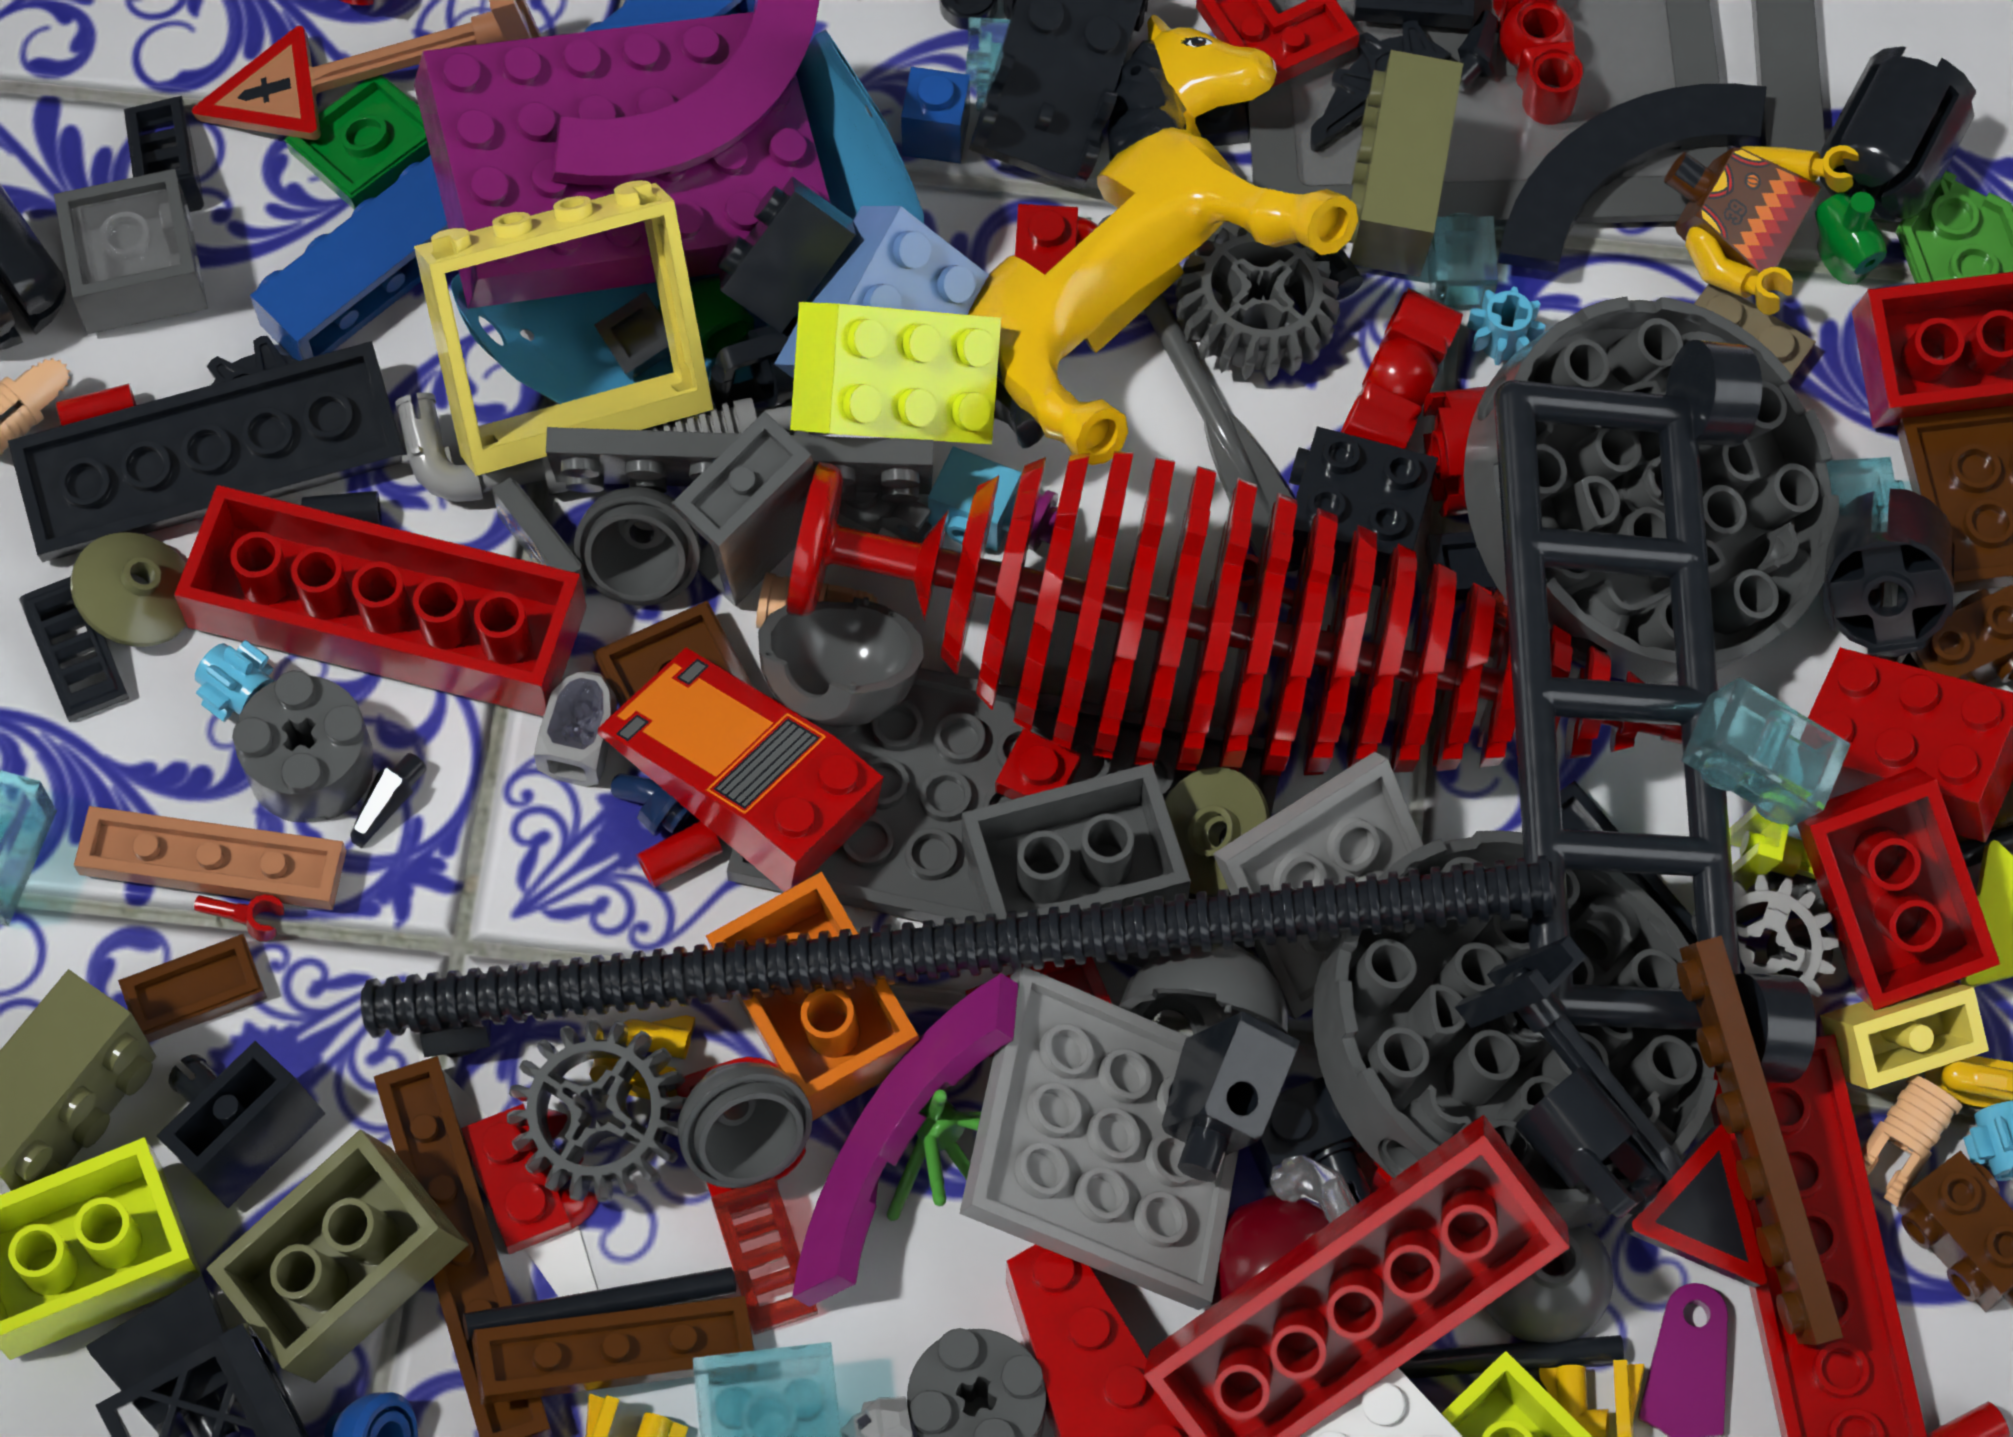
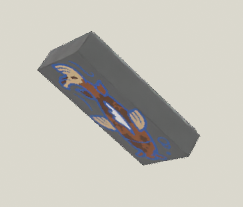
(533, 529)

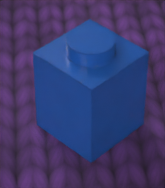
(935, 115)

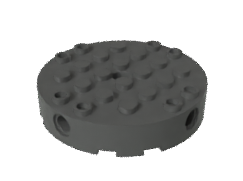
(1762, 500)
(1418, 1074)

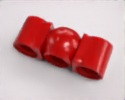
(1541, 59)
(1403, 370)

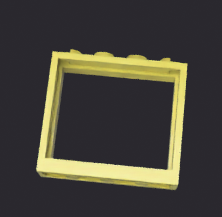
(623, 408)

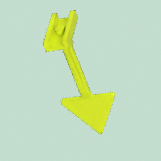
(1769, 848)

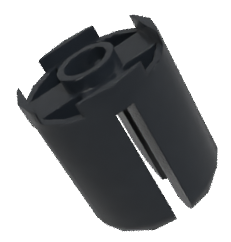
(1905, 128)
(26, 276)
(1864, 562)

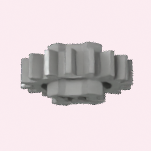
(1775, 917)

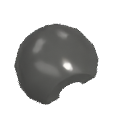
(840, 661)
(1207, 988)

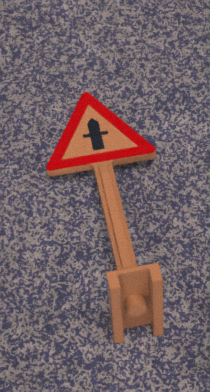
(281, 86)

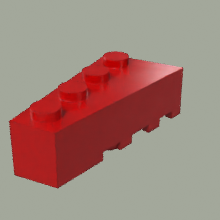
(1084, 1351)

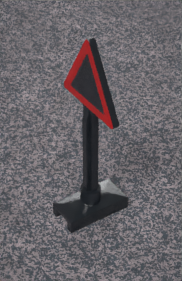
(1700, 1199)

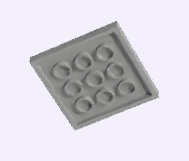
(1079, 1149)

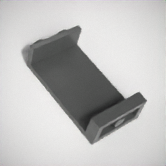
(749, 507)

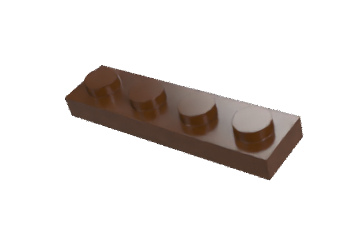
(606, 1349)

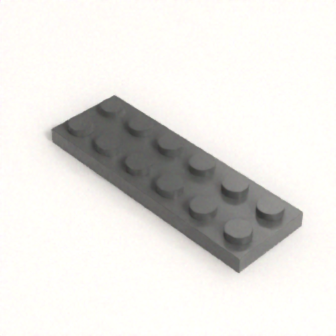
(661, 459)

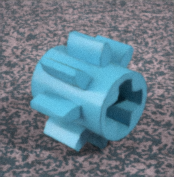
(1503, 309)
(231, 677)
(1993, 1140)

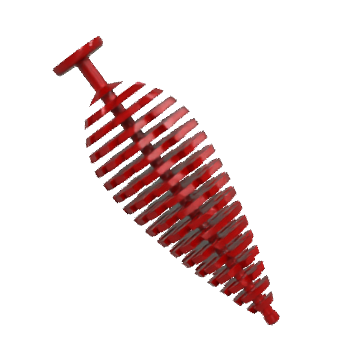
(1216, 626)

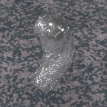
(1307, 1177)

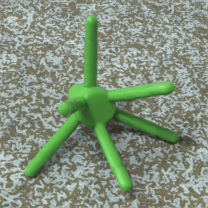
(937, 1133)

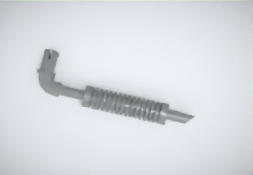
(457, 483)

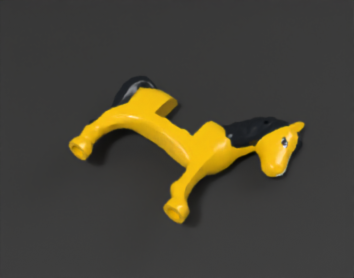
(1169, 201)

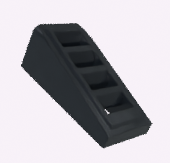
(164, 148)
(53, 614)

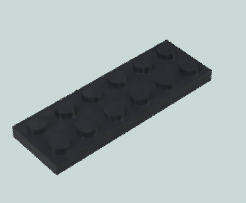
(166, 456)

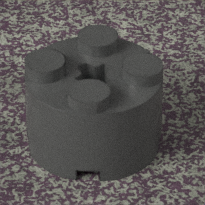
(304, 748)
(979, 1365)

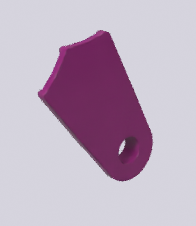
(1688, 1368)

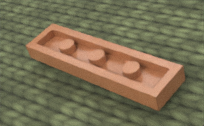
(210, 857)

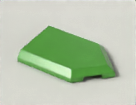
(1958, 234)

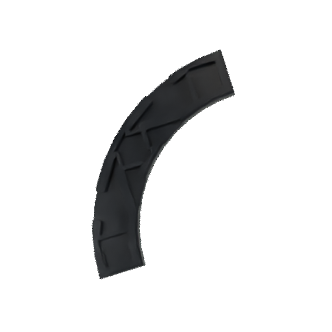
(1611, 146)

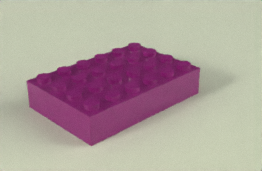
(494, 135)

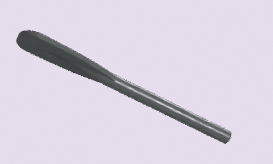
(1229, 443)

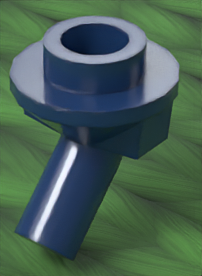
(659, 808)

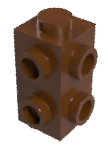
(1973, 641)
(1966, 1226)

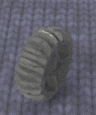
(1261, 324)
(615, 1083)

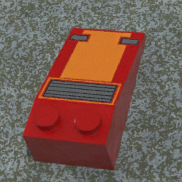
(746, 766)

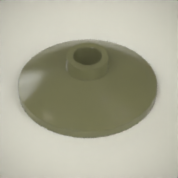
(117, 603)
(1199, 812)

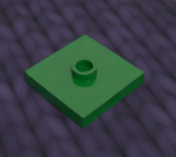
(364, 141)

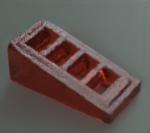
(743, 1202)

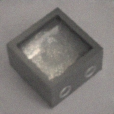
(130, 251)

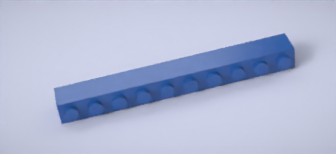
(371, 256)

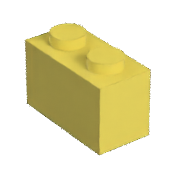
(1907, 1035)

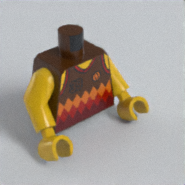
(1748, 212)

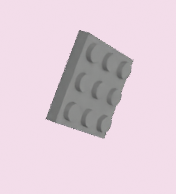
(1335, 831)

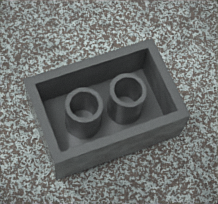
(1076, 846)

